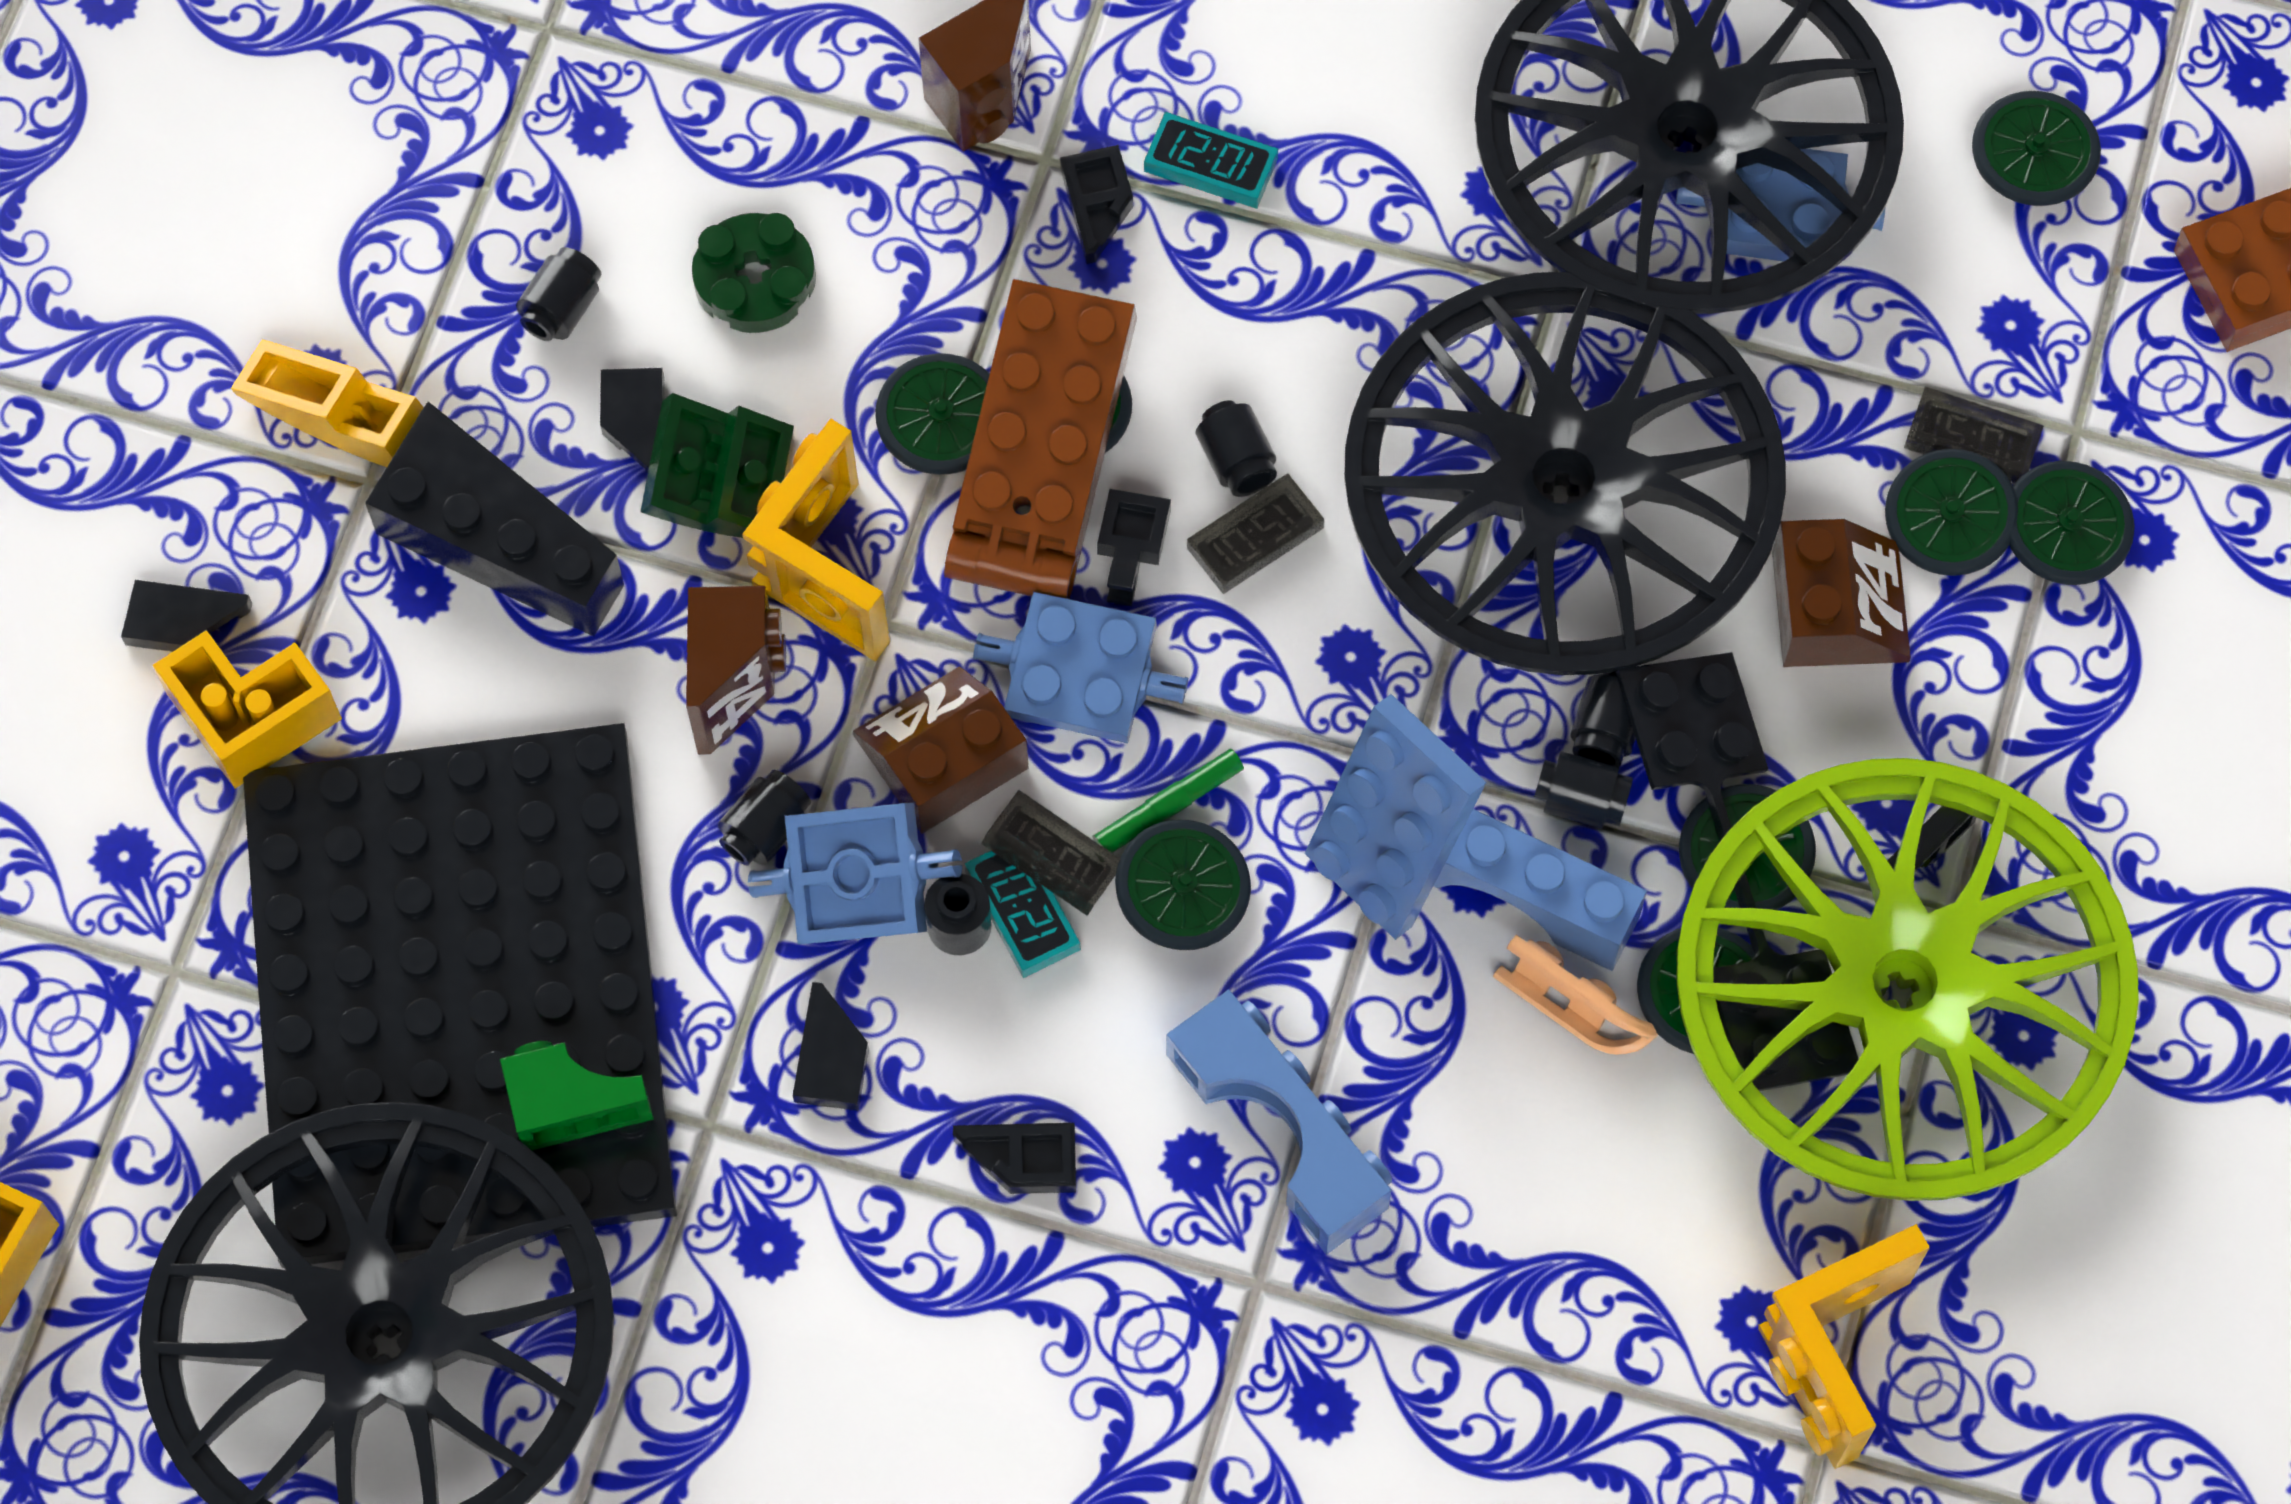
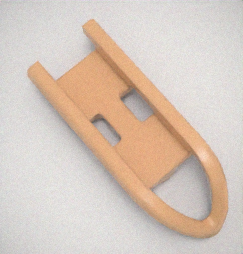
(1589, 999)

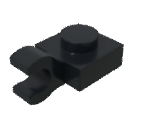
(1131, 534)

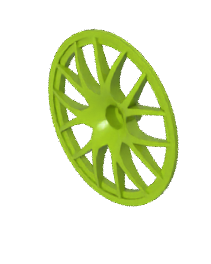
(1918, 953)

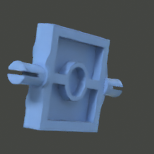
(1791, 201)
(1080, 667)
(855, 873)

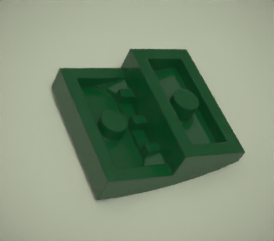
(713, 465)

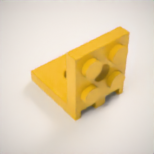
(790, 523)
(1804, 1355)

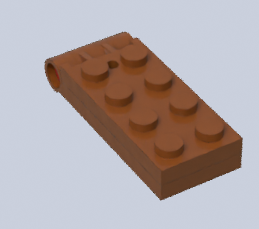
(2242, 268)
(1040, 440)

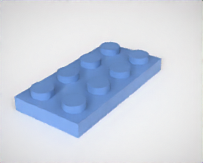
(1394, 817)

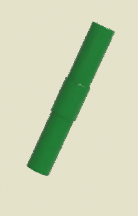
(1170, 801)

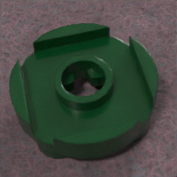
(749, 239)

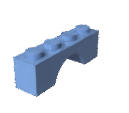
(1568, 897)
(1228, 1057)

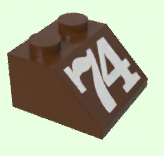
(977, 69)
(1838, 595)
(731, 659)
(944, 747)

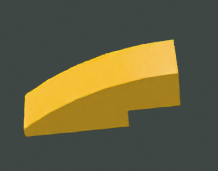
(328, 401)

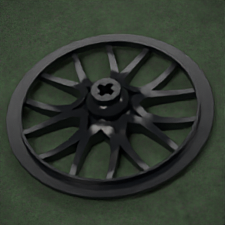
(1715, 113)
(1571, 450)
(373, 1298)

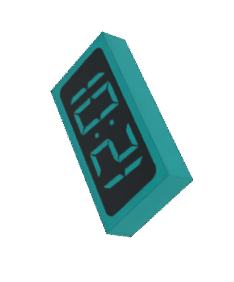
(1211, 160)
(1024, 914)

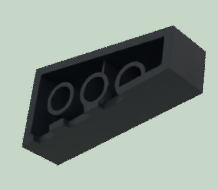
(488, 523)

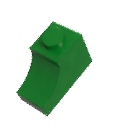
(562, 1101)

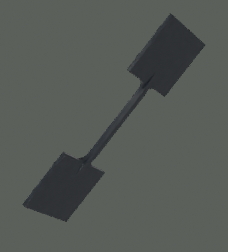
(1699, 732)

